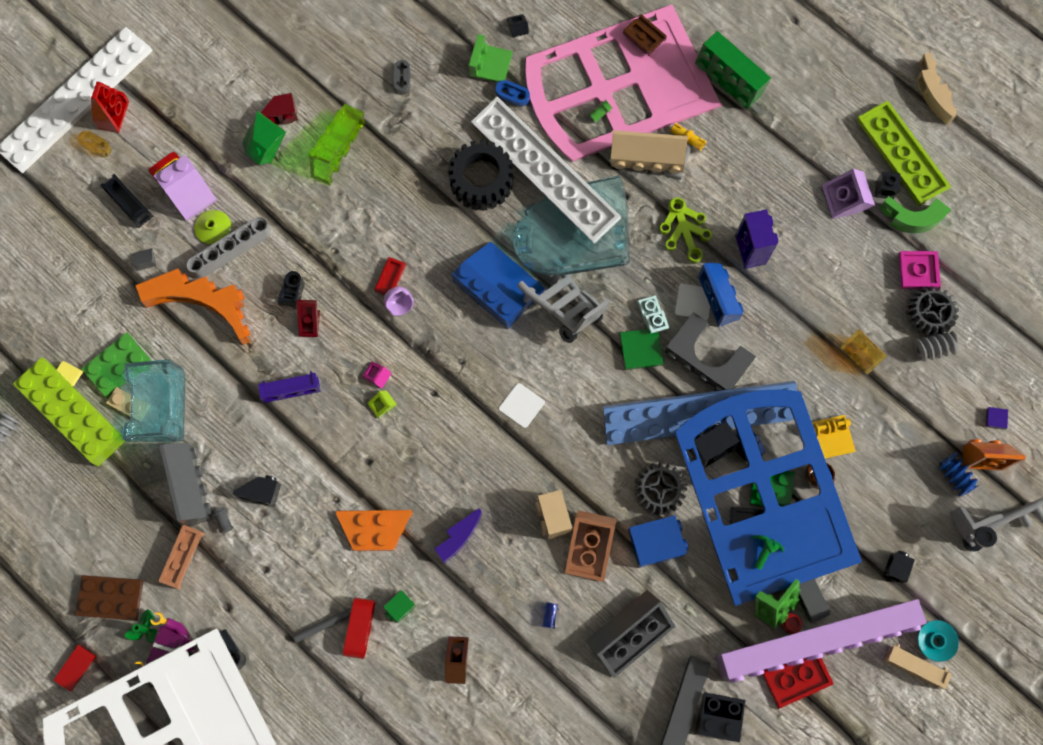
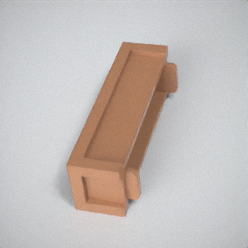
(180, 557)

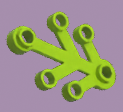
(685, 227)

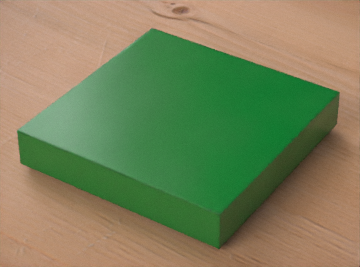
(641, 349)

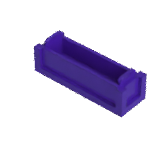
(289, 388)

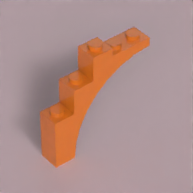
(177, 288)

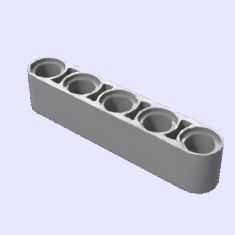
(219, 248)

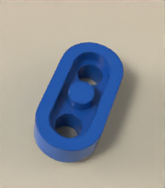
(514, 92)

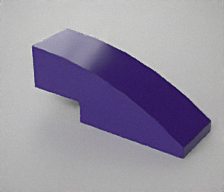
(459, 534)

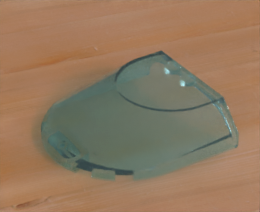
(555, 246)

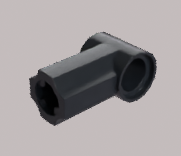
(233, 648)

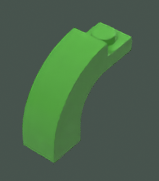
(911, 221)

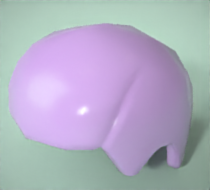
(398, 301)

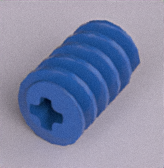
(958, 474)

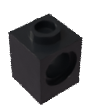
(887, 185)
(899, 567)

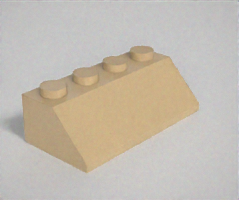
(648, 151)

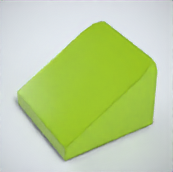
(381, 403)

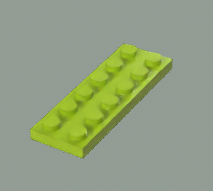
(903, 153)

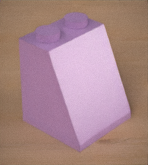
(185, 187)

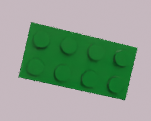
(732, 70)

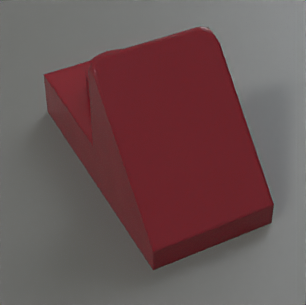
(308, 318)

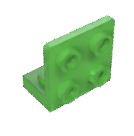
(488, 61)
(774, 611)

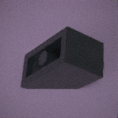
(260, 490)

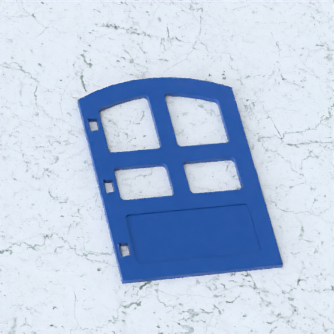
(810, 530)

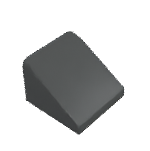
(144, 259)

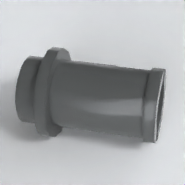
(222, 519)

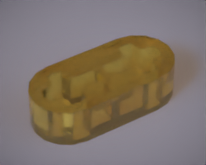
(92, 147)

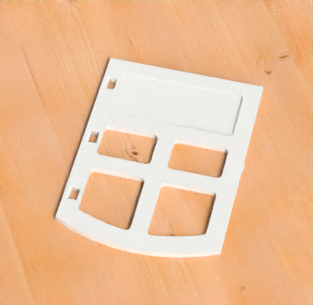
(198, 691)

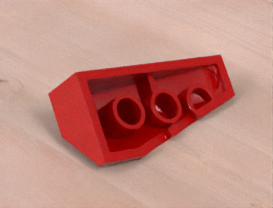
(108, 107)

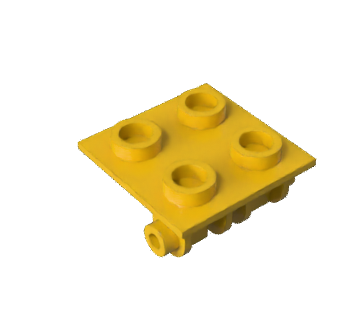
(834, 436)

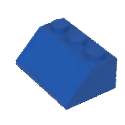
(720, 293)

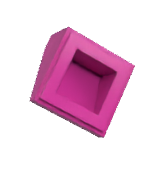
(376, 374)

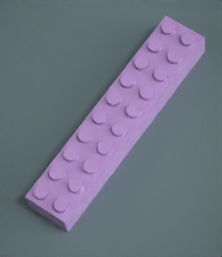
(826, 638)

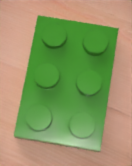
(108, 367)

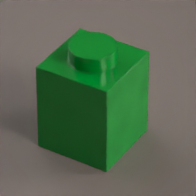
(399, 607)

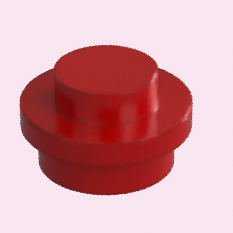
(792, 624)

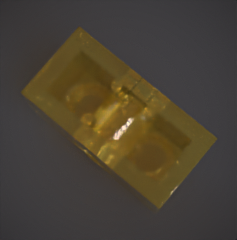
(863, 351)

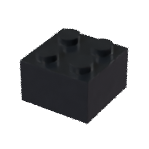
(715, 443)

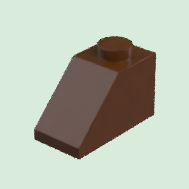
(456, 660)

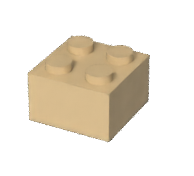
(554, 515)

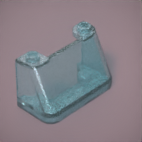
(155, 402)

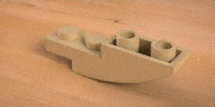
(935, 94)

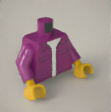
(168, 638)

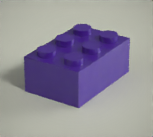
(756, 238)

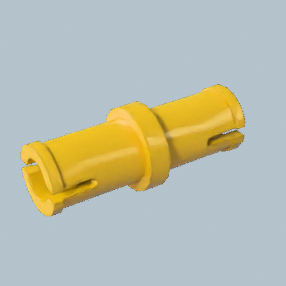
(693, 139)

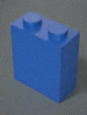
(658, 541)

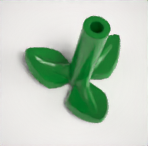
(770, 546)
(137, 630)

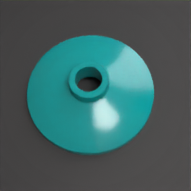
(947, 637)

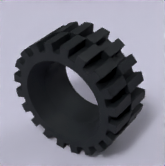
(484, 195)

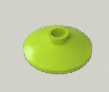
(220, 229)

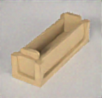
(917, 667)

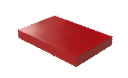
(797, 681)

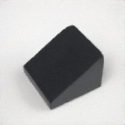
(518, 25)

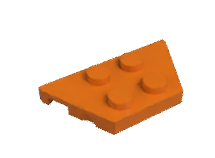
(374, 529)

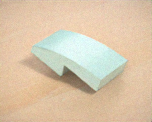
(652, 314)

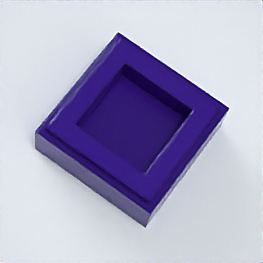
(997, 418)

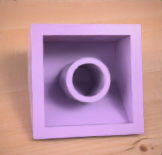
(848, 194)

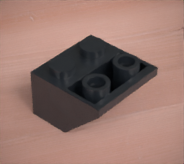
(720, 717)

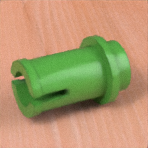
(600, 111)

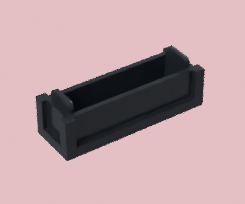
(126, 201)

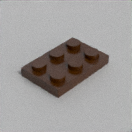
(109, 597)

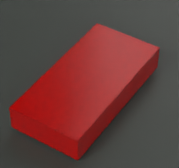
(390, 275)
(75, 668)

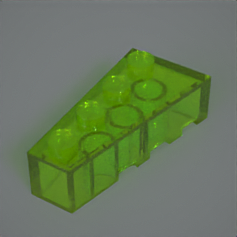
(335, 143)

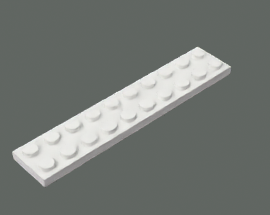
(72, 100)
(546, 170)

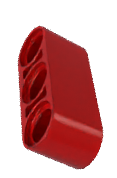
(359, 628)

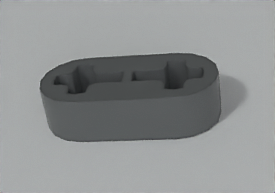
(406, 77)

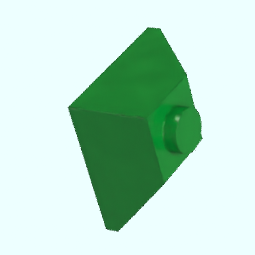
(262, 139)

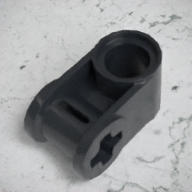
(291, 293)

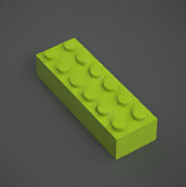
(69, 411)

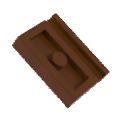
(644, 34)

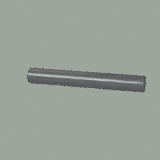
(322, 625)

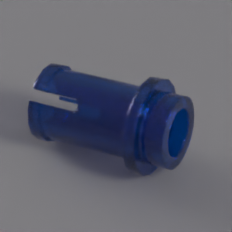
(550, 615)

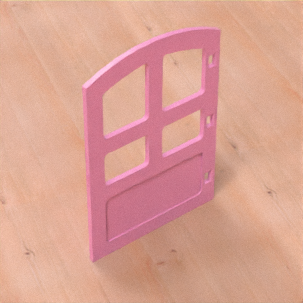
(666, 78)

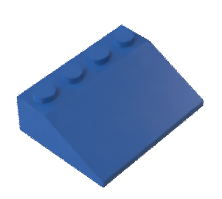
(492, 282)

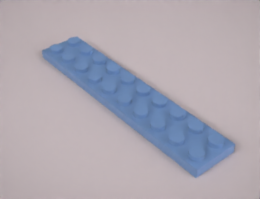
(666, 415)

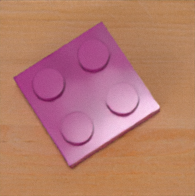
(919, 269)

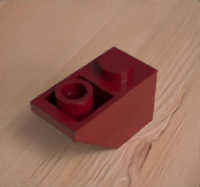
(281, 109)

